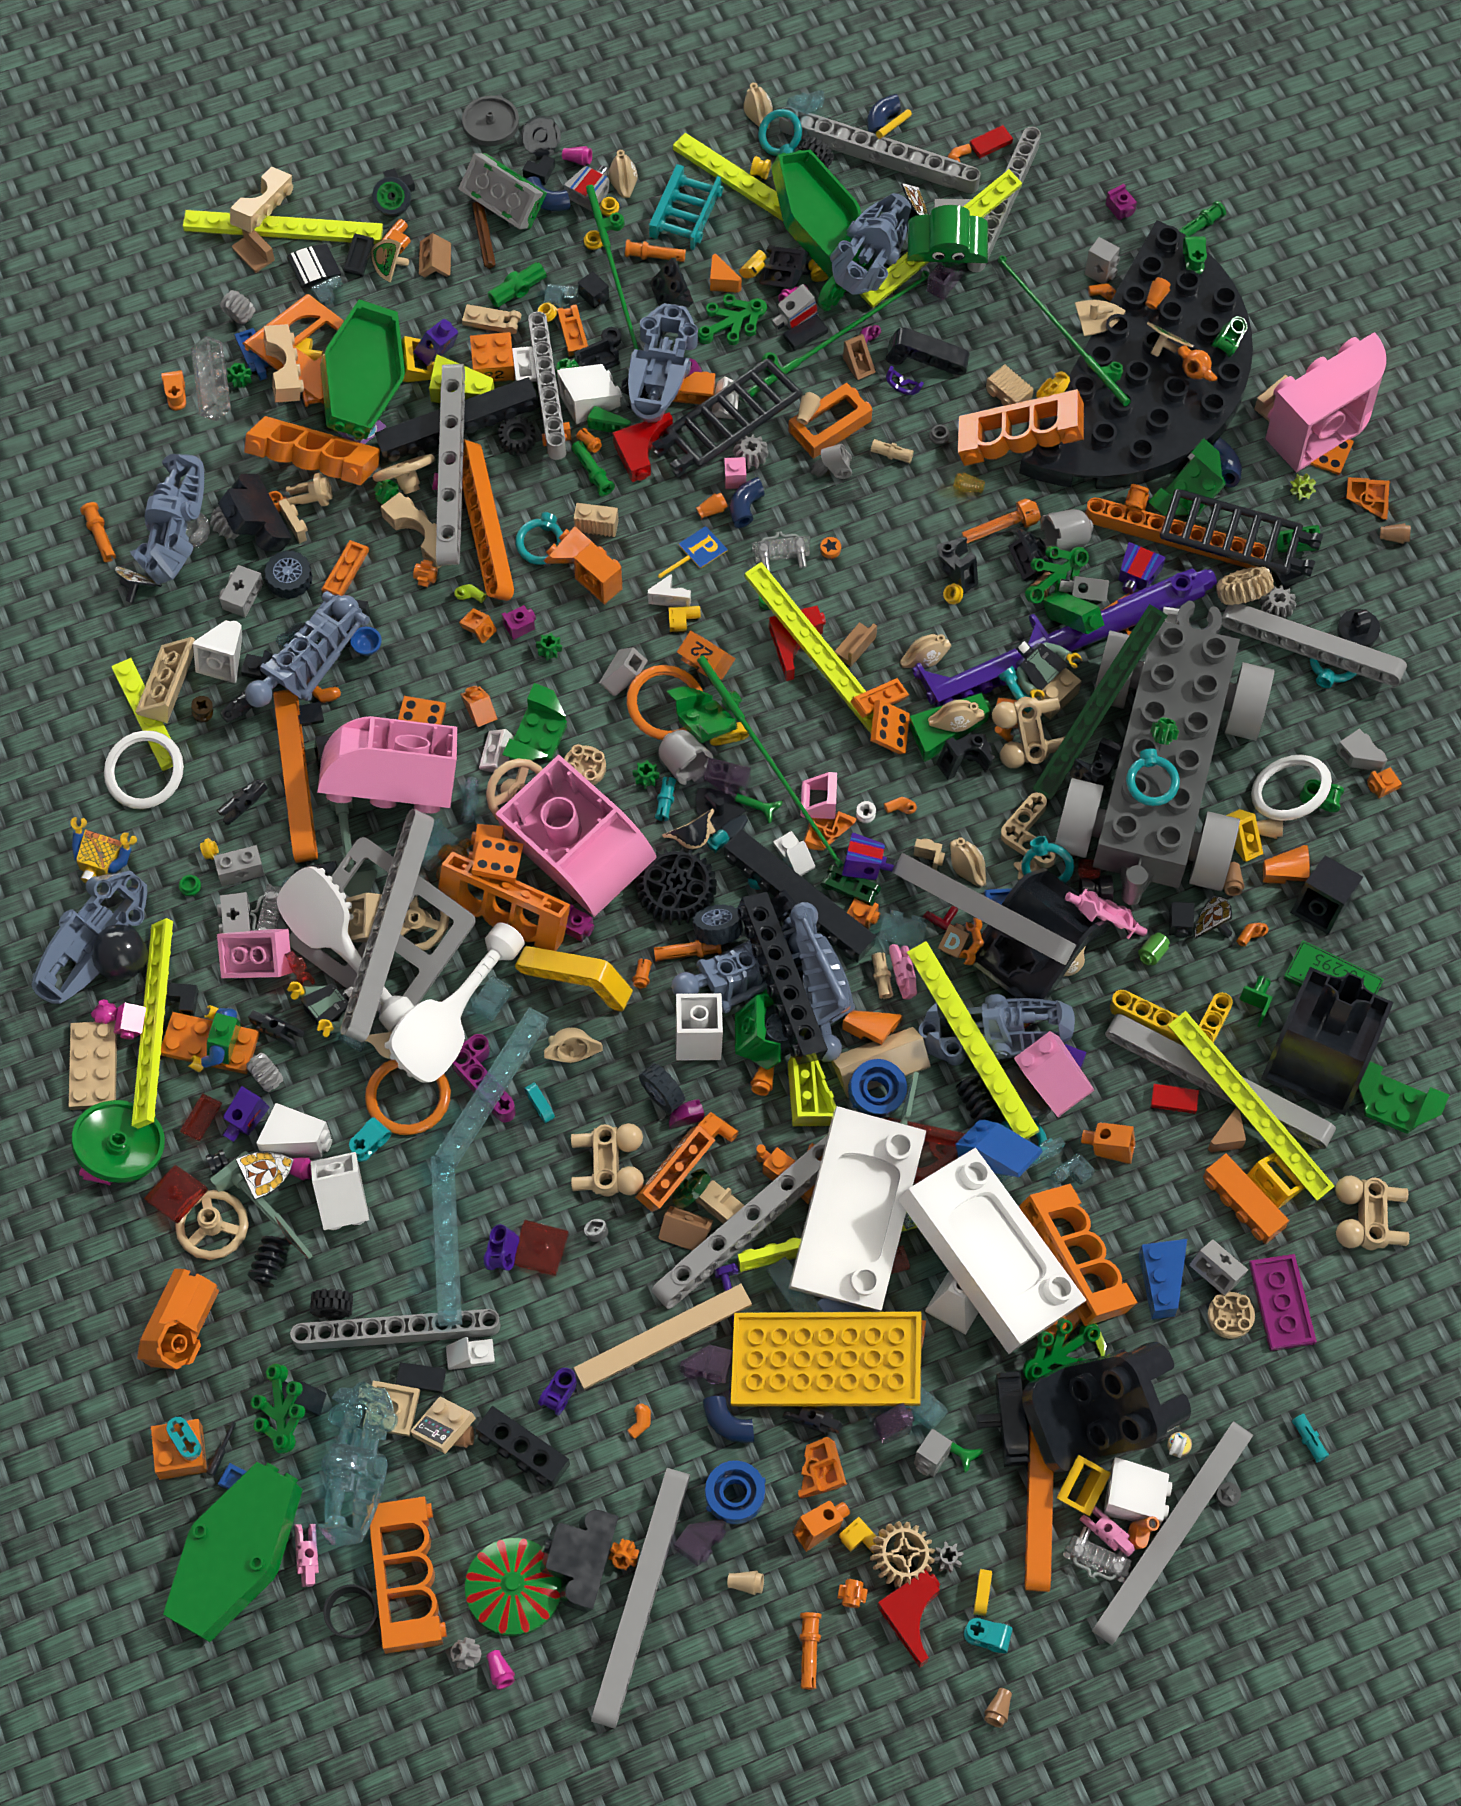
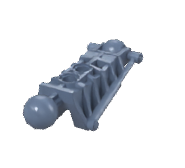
(302, 661)
(728, 975)
(822, 977)

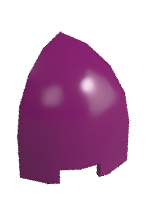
(686, 1114)

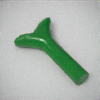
(767, 808)
(965, 1455)

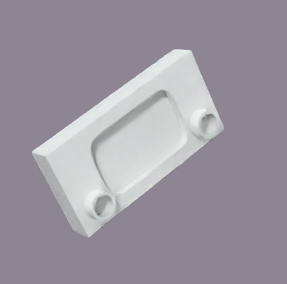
(856, 1209)
(991, 1250)

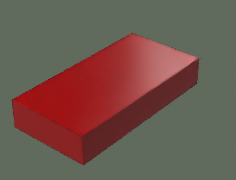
(991, 141)
(1174, 1098)

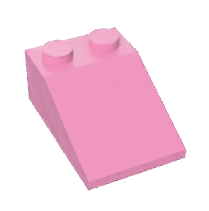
(254, 953)
(1054, 1073)

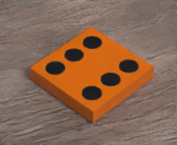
(1334, 459)
(422, 710)
(890, 727)
(497, 858)

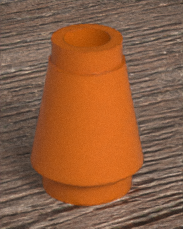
(1157, 292)
(713, 505)
(763, 1081)

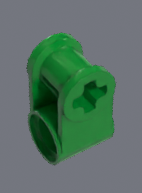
(1195, 253)
(1230, 335)
(1314, 785)

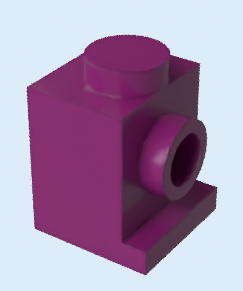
(1121, 202)
(519, 622)
(582, 929)

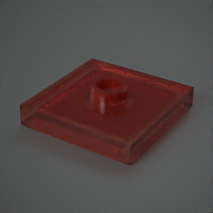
(176, 1194)
(540, 1247)

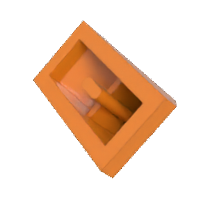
(723, 277)

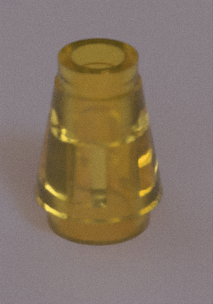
(967, 483)

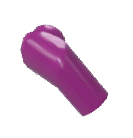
(871, 332)

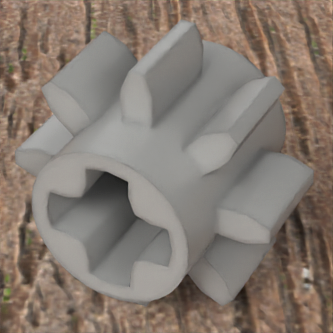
(944, 1564)
(465, 1653)

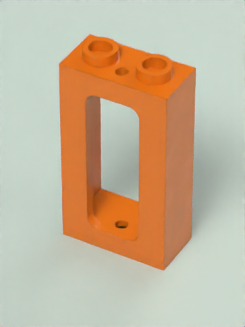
(838, 431)

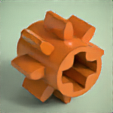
(425, 573)
(624, 1554)
(852, 1593)

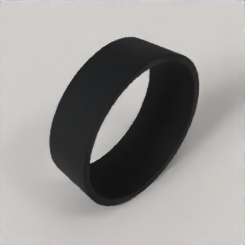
(345, 1589)

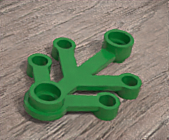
(733, 318)
(1059, 571)
(1058, 1352)
(282, 1437)

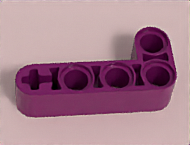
(473, 1066)

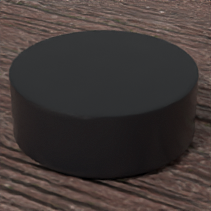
(614, 333)

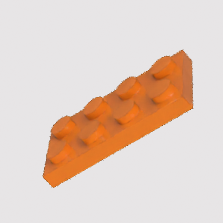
(189, 1035)

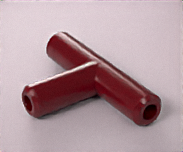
(942, 923)

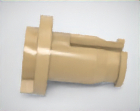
(318, 490)

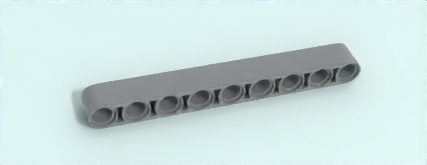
(1019, 166)
(547, 386)
(1314, 644)
(384, 1325)

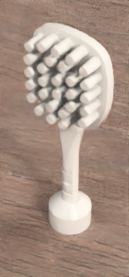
(321, 920)
(431, 1031)

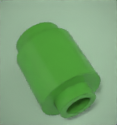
(1154, 949)

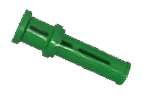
(1205, 218)
(596, 475)

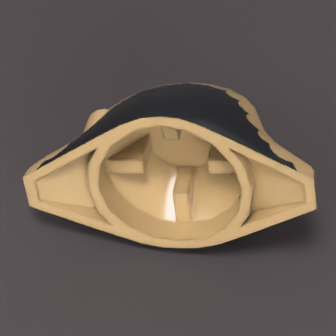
(694, 833)

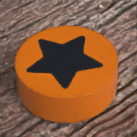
(830, 547)

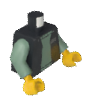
(1041, 665)
(323, 1005)

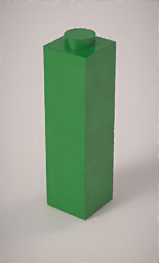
(1073, 612)

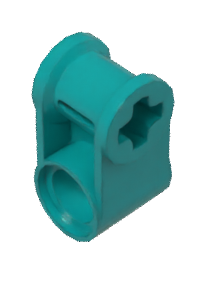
(371, 1137)
(991, 1635)

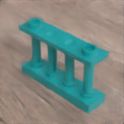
(671, 194)

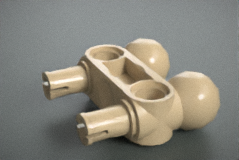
(1030, 730)
(606, 1160)
(1371, 1213)

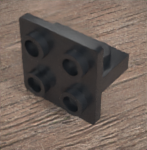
(670, 286)
(1025, 550)

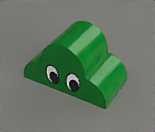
(948, 236)

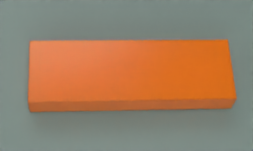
(345, 568)
(890, 692)

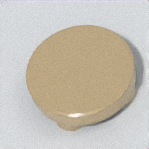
(588, 762)
(1231, 1315)

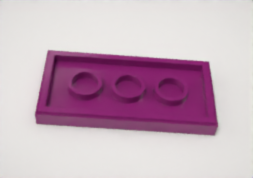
(1282, 1302)

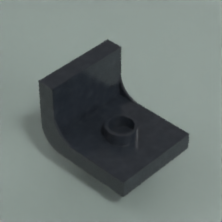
(1020, 967)
(1328, 1039)

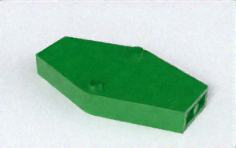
(814, 206)
(362, 369)
(233, 1551)

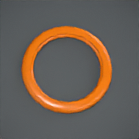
(637, 683)
(405, 1129)

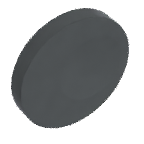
(490, 120)

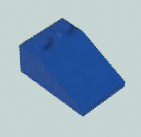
(1000, 1148)

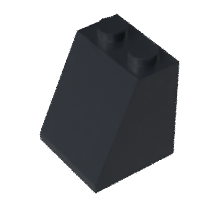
(1326, 894)

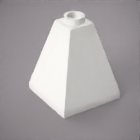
(219, 651)
(952, 1305)

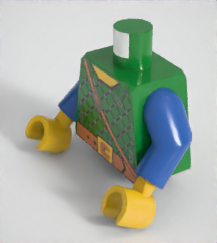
(220, 1038)

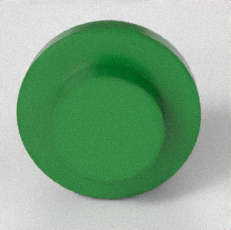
(189, 885)

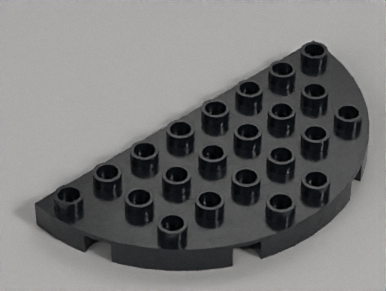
(1166, 407)

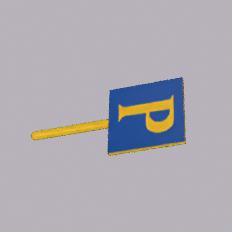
(701, 548)

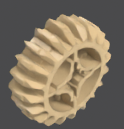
(1245, 585)
(901, 1535)

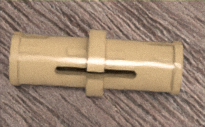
(892, 451)
(882, 975)

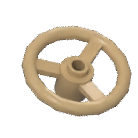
(405, 472)
(511, 786)
(424, 923)
(211, 1224)

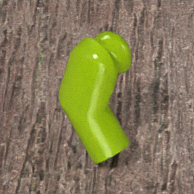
(469, 591)

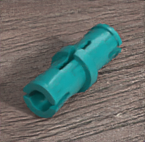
(665, 799)
(1310, 1438)

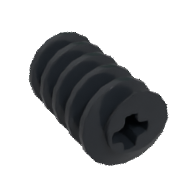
(975, 1099)
(267, 1259)

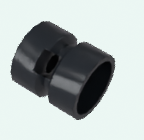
(1101, 886)

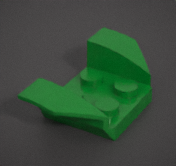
(1199, 476)
(701, 714)
(540, 727)
(751, 1033)
(1398, 1103)

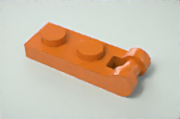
(572, 329)

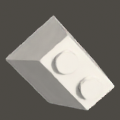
(585, 388)
(699, 1026)
(294, 1134)
(339, 1191)
(1136, 1492)

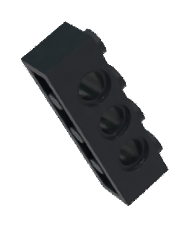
(496, 1421)

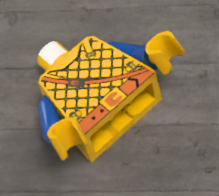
(99, 853)

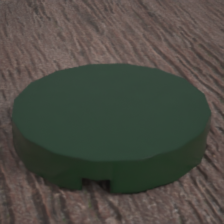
(691, 1189)

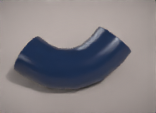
(882, 111)
(554, 199)
(1230, 462)
(742, 501)
(724, 1423)

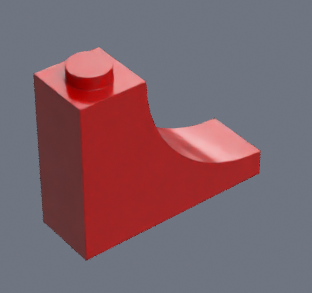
(634, 445)
(784, 642)
(904, 1611)

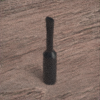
(220, 1452)

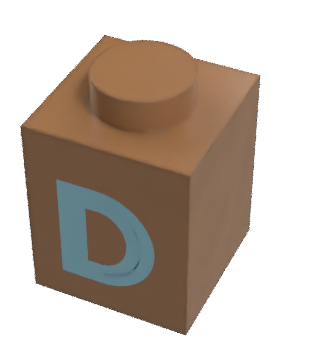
(955, 940)

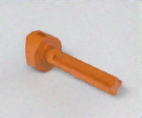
(1006, 521)

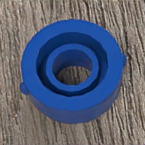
(889, 1076)
(735, 1473)

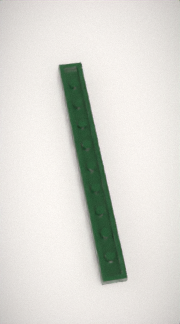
(1100, 701)

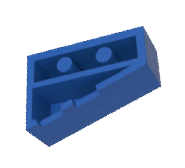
(1162, 1274)

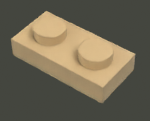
(290, 514)

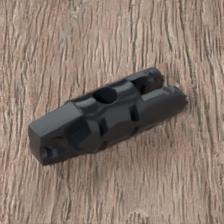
(237, 707)
(242, 801)
(275, 1027)
(815, 1419)

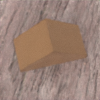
(858, 357)
(1230, 1135)

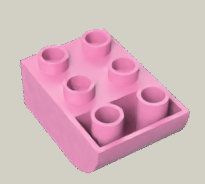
(1330, 399)
(390, 763)
(576, 835)

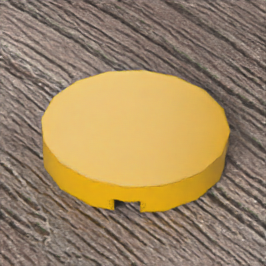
(1054, 386)

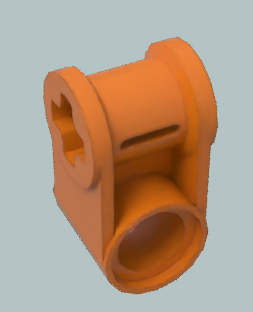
(174, 389)
(1137, 497)

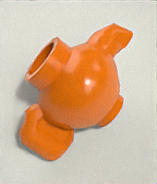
(1196, 364)

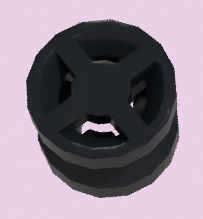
(217, 1161)

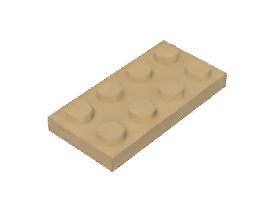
(92, 1064)

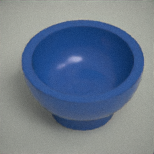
(366, 641)

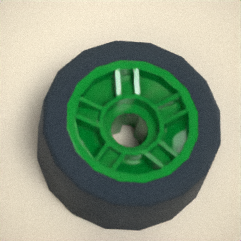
(382, 191)

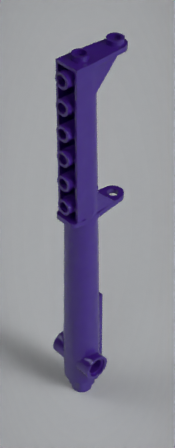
(1121, 616)

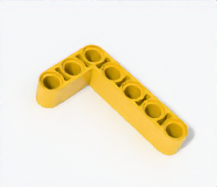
(577, 970)
(1156, 1013)

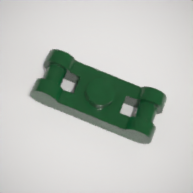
(850, 886)

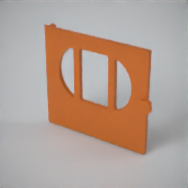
(310, 369)

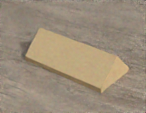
(166, 680)
(903, 1049)

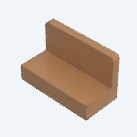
(254, 251)
(434, 256)
(856, 643)
(684, 1228)

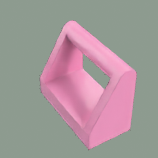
(822, 782)

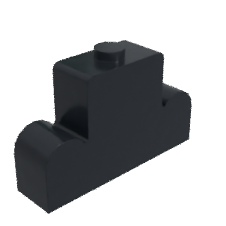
(252, 512)
(579, 1557)

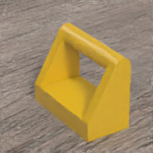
(411, 373)
(1271, 1183)
(1091, 1490)

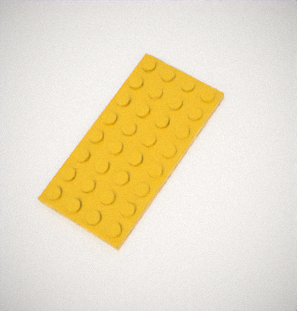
(827, 1359)

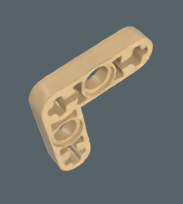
(1021, 829)

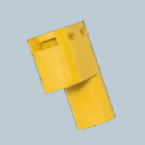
(753, 265)
(306, 347)
(678, 617)
(857, 1533)

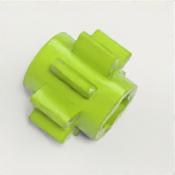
(1300, 488)

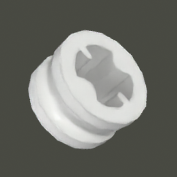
(866, 805)
(1178, 1445)

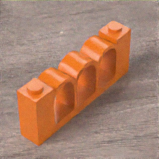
(1067, 429)
(312, 450)
(553, 912)
(1064, 1203)
(413, 1633)

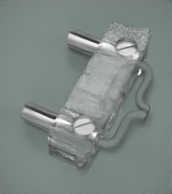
(782, 548)
(269, 912)
(1088, 1555)

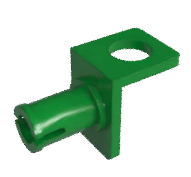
(1258, 996)

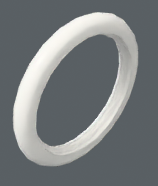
(137, 803)
(1310, 806)

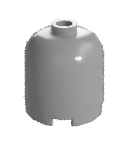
(1066, 529)
(684, 756)

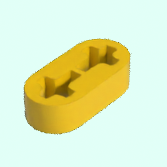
(733, 736)
(982, 1592)

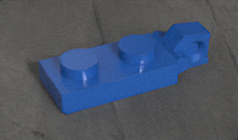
(252, 360)

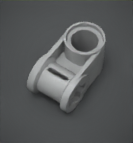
(837, 460)

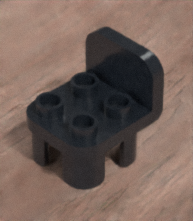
(1102, 1406)

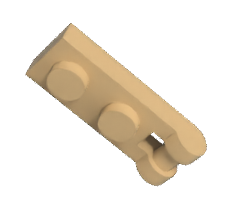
(491, 319)

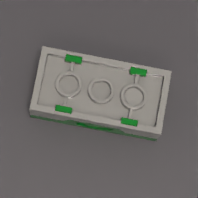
(502, 190)

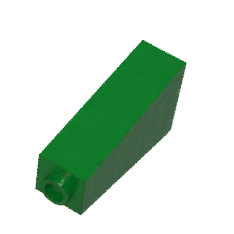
(932, 739)

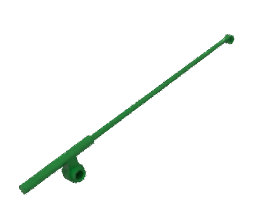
(616, 223)
(797, 361)
(1107, 374)
(731, 701)

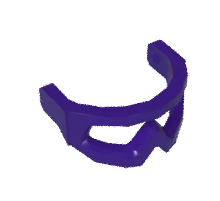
(902, 382)

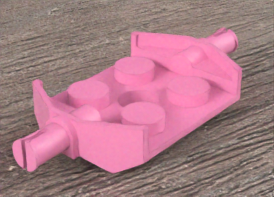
(1093, 906)

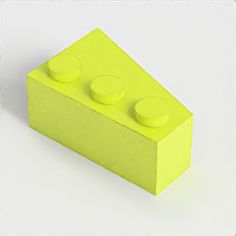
(475, 382)
(809, 1095)

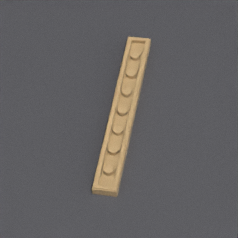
(662, 1336)

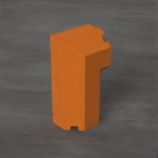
(177, 1321)

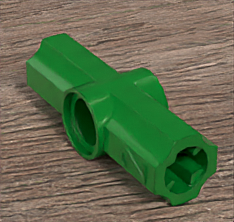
(517, 284)

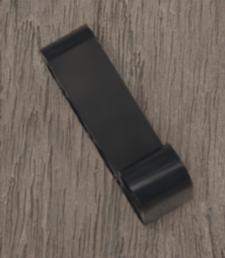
(927, 350)

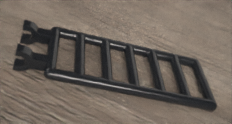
(691, 457)
(1304, 566)

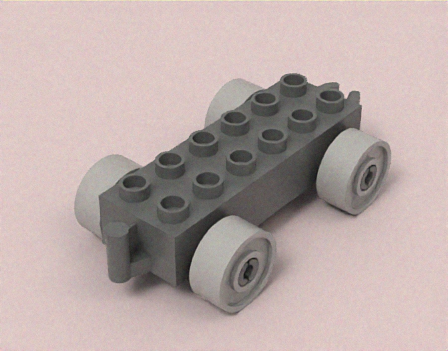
(1190, 683)

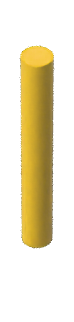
(893, 124)

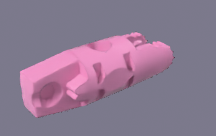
(903, 971)
(1109, 1532)
(306, 1566)

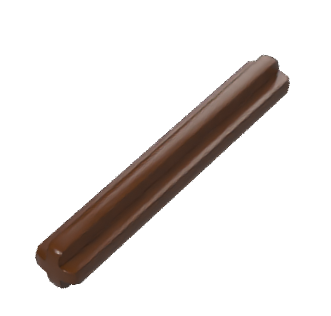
(483, 235)

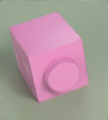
(734, 472)

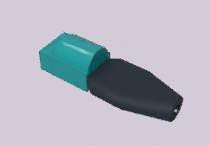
(726, 833)

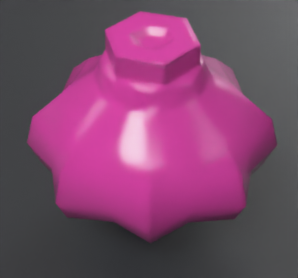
(104, 1012)

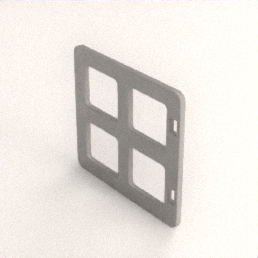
(429, 965)

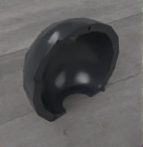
(119, 953)

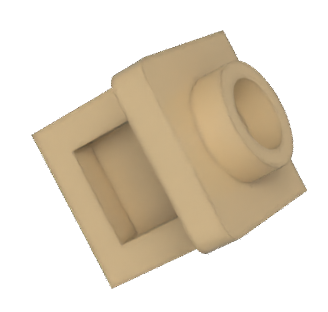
(928, 849)

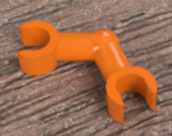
(977, 941)

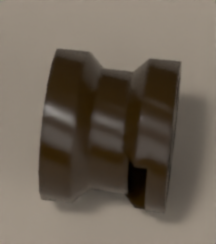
(203, 714)

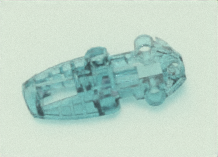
(354, 1460)

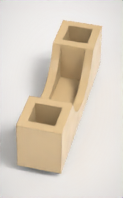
(250, 212)
(286, 381)
(402, 514)

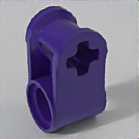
(501, 1248)
(557, 1395)

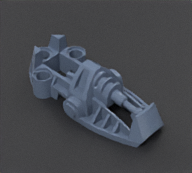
(876, 240)
(660, 368)
(167, 518)
(80, 930)
(1001, 1025)

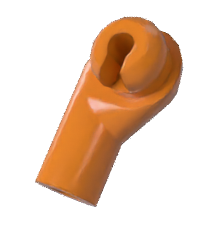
(959, 151)
(1104, 290)
(327, 694)
(901, 804)
(1252, 931)
(643, 1420)

